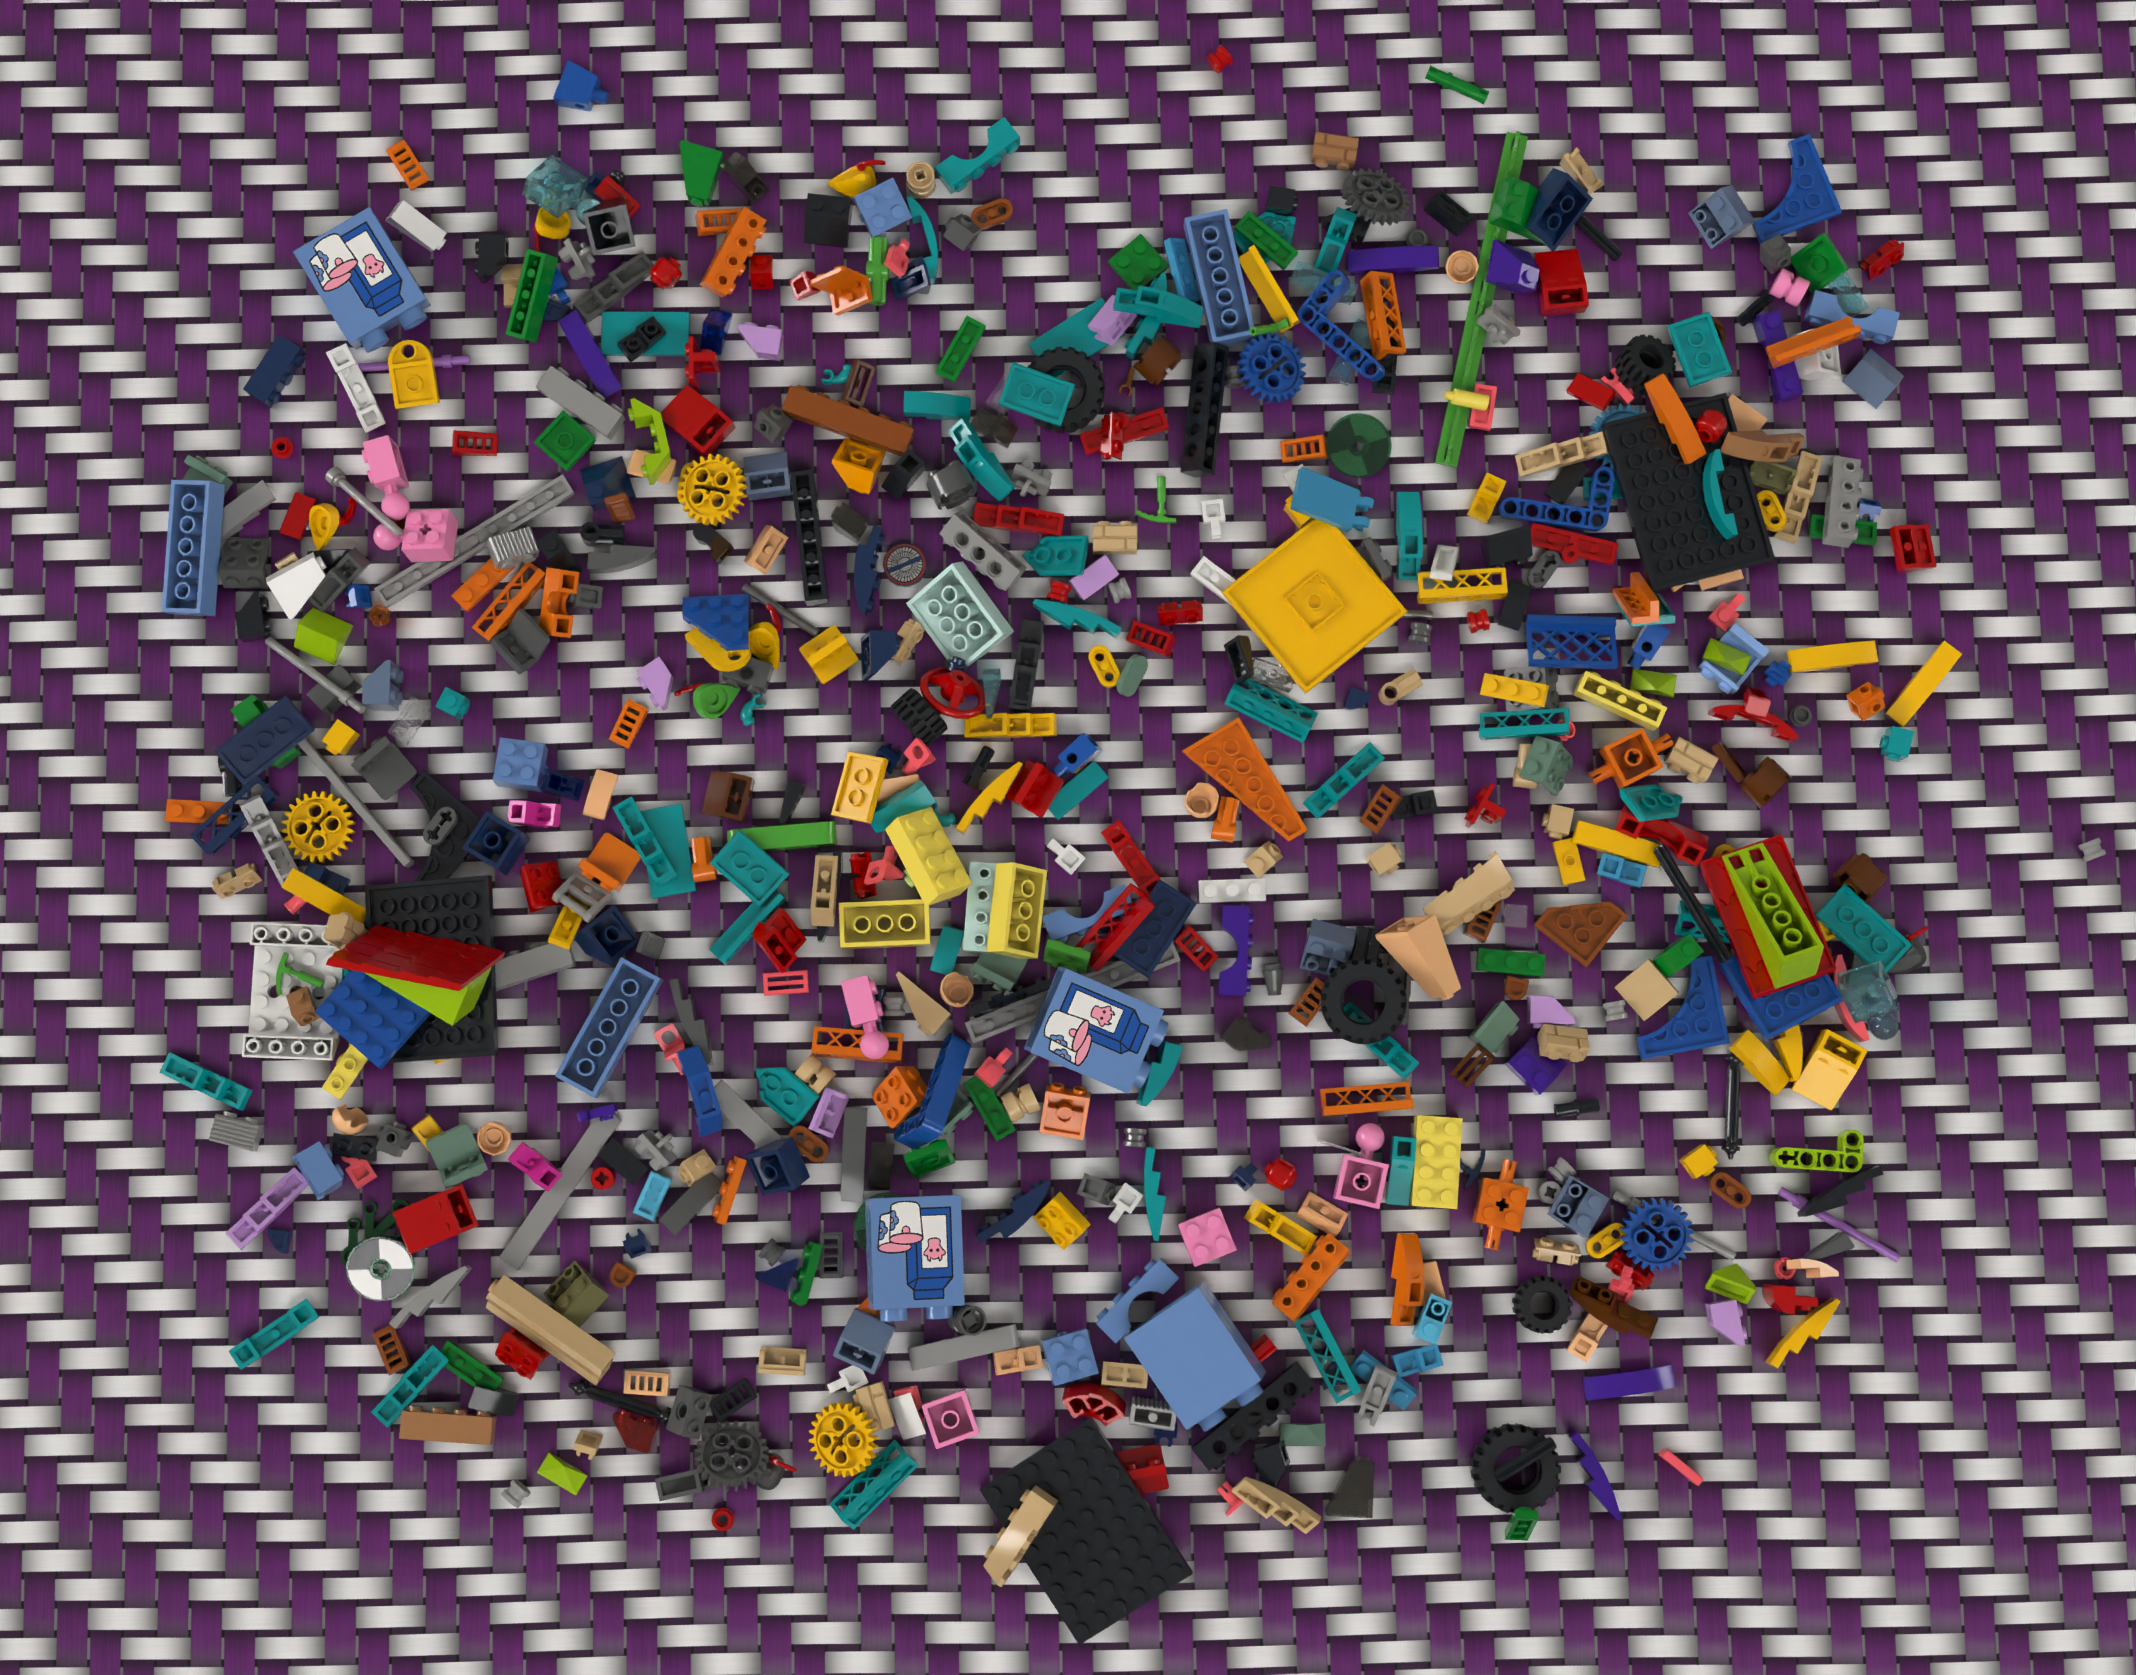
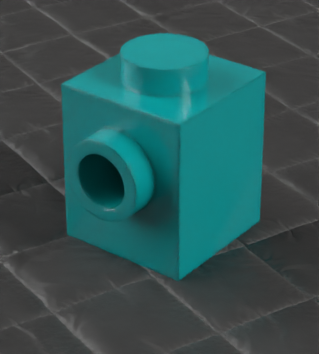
(453, 703)
(1896, 743)

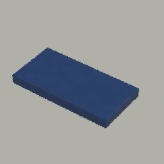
(264, 740)
(1157, 931)

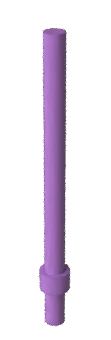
(446, 361)
(1799, 1201)

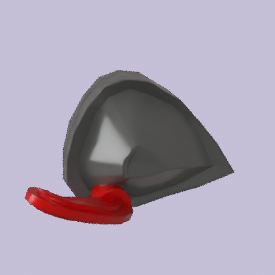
(1914, 957)
(774, 1472)

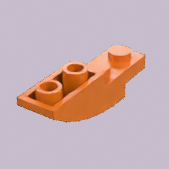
(1409, 1273)

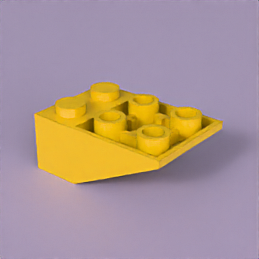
(1829, 1068)

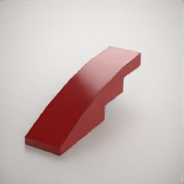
(1018, 519)

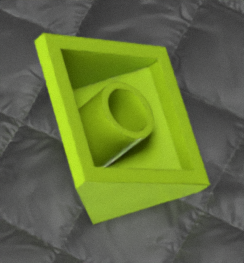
(322, 635)

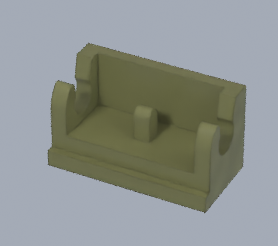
(1772, 476)

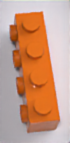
(733, 252)
(1311, 1277)

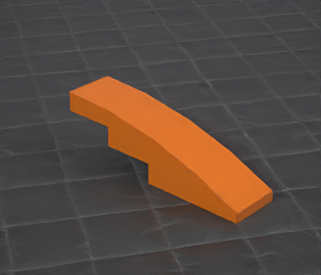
(1675, 418)

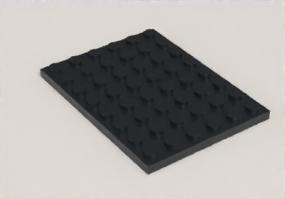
(1669, 505)
(451, 910)
(1102, 1541)

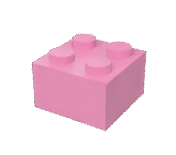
(1206, 1237)
(950, 1418)

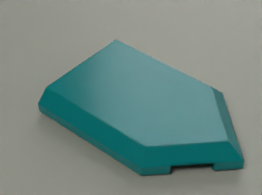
(1279, 224)
(1059, 555)
(1650, 802)
(785, 1093)

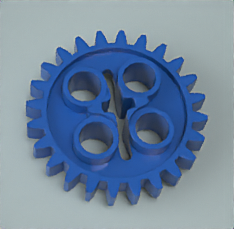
(1283, 385)
(1644, 1250)

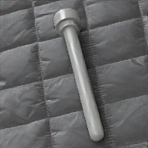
(337, 478)

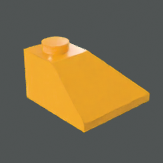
(858, 465)

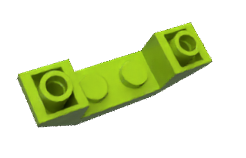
(643, 417)

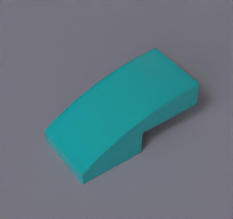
(947, 950)

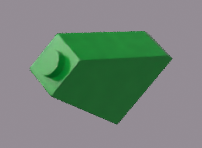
(700, 172)
(1677, 955)

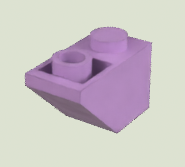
(764, 341)
(658, 680)
(1547, 1011)
(1725, 1319)

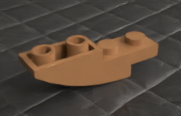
(1762, 447)

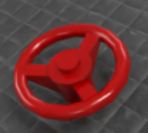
(953, 689)

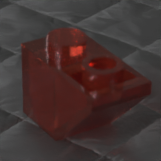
(635, 1432)

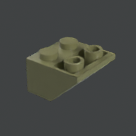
(576, 1294)

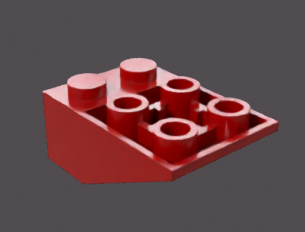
(1561, 283)
(697, 421)
(435, 1219)

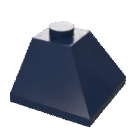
(606, 480)
(876, 651)
(607, 936)

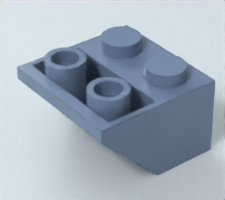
(1721, 216)
(767, 476)
(382, 688)
(1327, 947)
(1578, 1206)
(864, 1341)

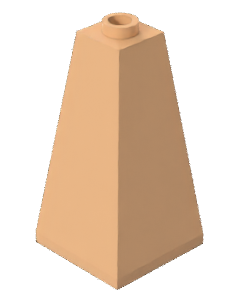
(1423, 954)

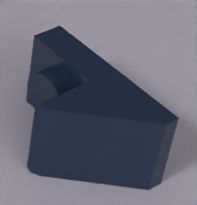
(912, 282)
(327, 877)

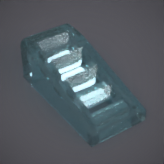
(991, 684)

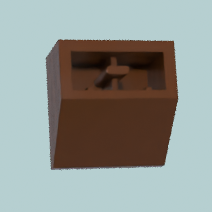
(728, 796)

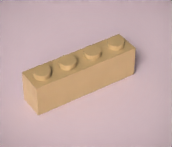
(1471, 895)
(1019, 1534)

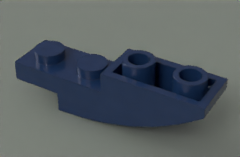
(866, 579)
(1023, 1206)

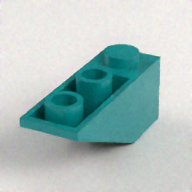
(1400, 1170)

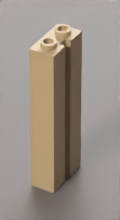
(549, 1329)

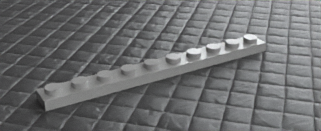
(476, 540)
(1029, 1008)

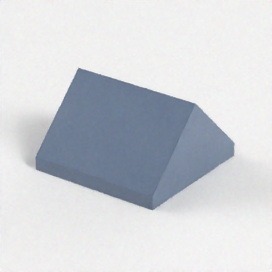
(1873, 379)

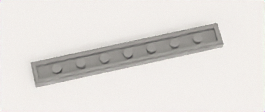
(356, 803)
(553, 1200)

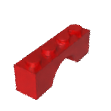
(1683, 841)

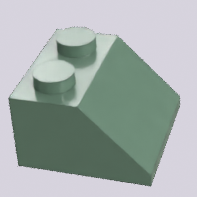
(1495, 1027)

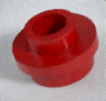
(287, 452)
(723, 1526)

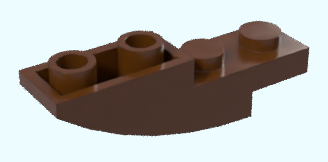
(1606, 1308)

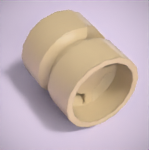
(920, 180)
(813, 1066)
(1020, 1102)

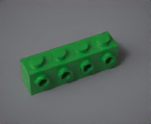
(531, 295)

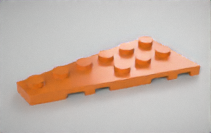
(1241, 769)

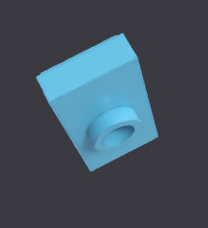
(652, 1196)

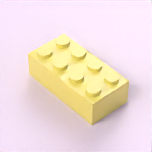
(928, 856)
(1016, 910)
(884, 924)
(1436, 1162)

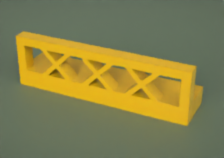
(1267, 288)
(1466, 593)

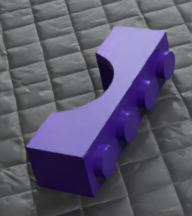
(1784, 379)
(1236, 922)

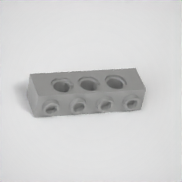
(994, 551)

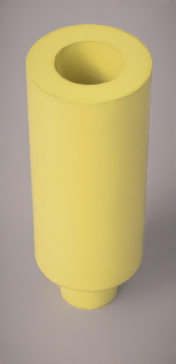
(1467, 399)

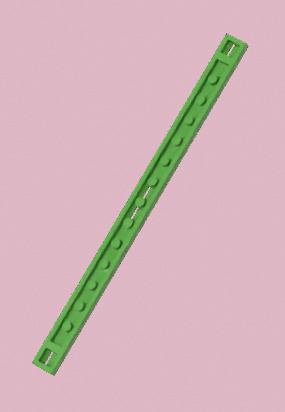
(1473, 333)

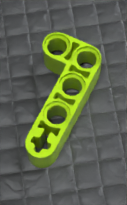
(1816, 1156)

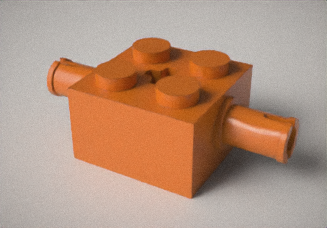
(1636, 745)
(1513, 1197)

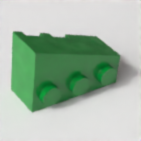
(248, 711)

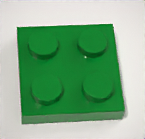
(1138, 263)
(1819, 263)
(565, 441)
(929, 1158)

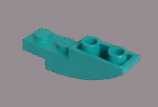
(1158, 303)
(1148, 327)
(979, 462)
(1408, 535)

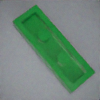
(1266, 240)
(960, 349)
(1866, 530)
(1510, 962)
(989, 1108)
(469, 1367)
(1521, 1524)

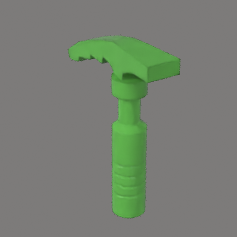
(1264, 329)
(1161, 498)
(301, 975)

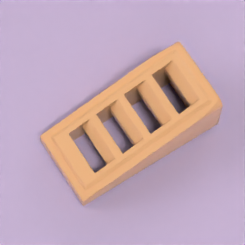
(665, 1386)

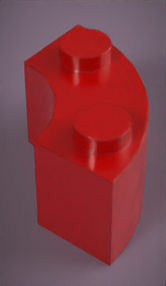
(1094, 1401)

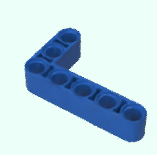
(1335, 333)
(1564, 511)
(938, 1097)

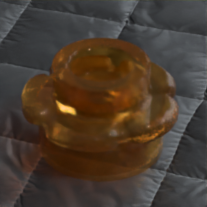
(375, 611)

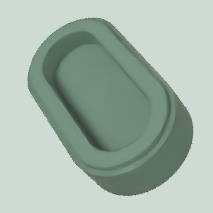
(1132, 675)

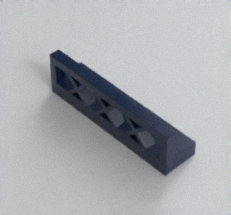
(235, 826)

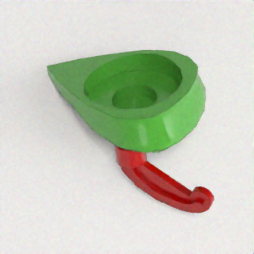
(711, 698)

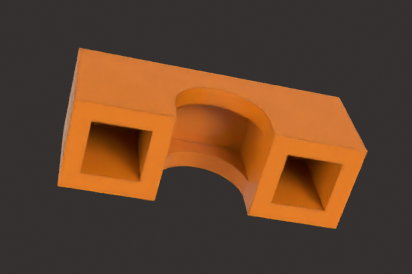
(557, 588)

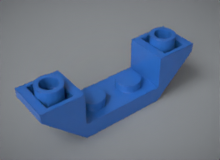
(702, 1090)

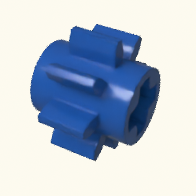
(1777, 673)

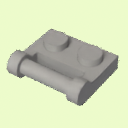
(585, 891)

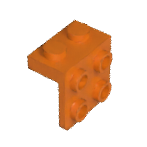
(846, 288)
(610, 862)
(899, 1094)

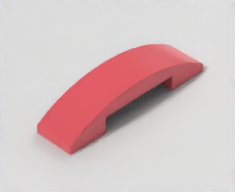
(1857, 1030)

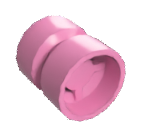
(1789, 287)

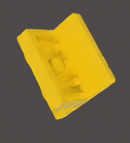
(828, 654)
(1061, 1221)

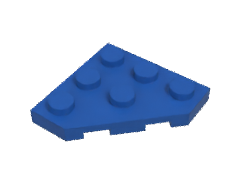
(720, 618)

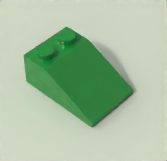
(1513, 206)

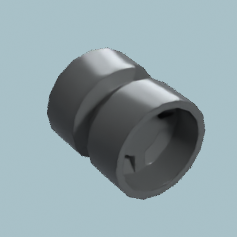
(967, 1320)

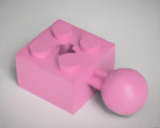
(388, 475)
(426, 536)
(866, 1012)
(1369, 1139)

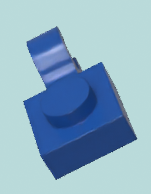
(558, 286)

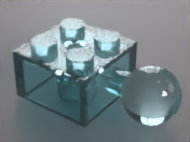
(557, 188)
(1871, 996)

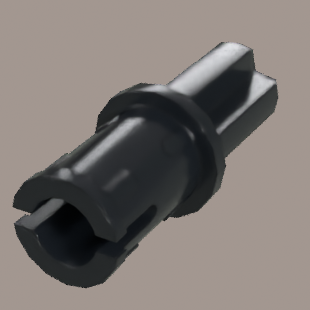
(979, 767)
(1576, 1108)

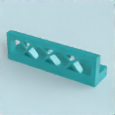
(1269, 711)
(1524, 731)
(1684, 915)
(742, 929)
(1335, 1352)
(876, 1488)

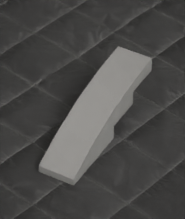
(245, 508)
(268, 837)
(744, 1115)
(437, 1292)

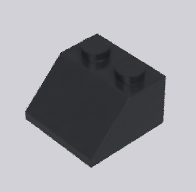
(827, 220)
(609, 226)
(1507, 548)

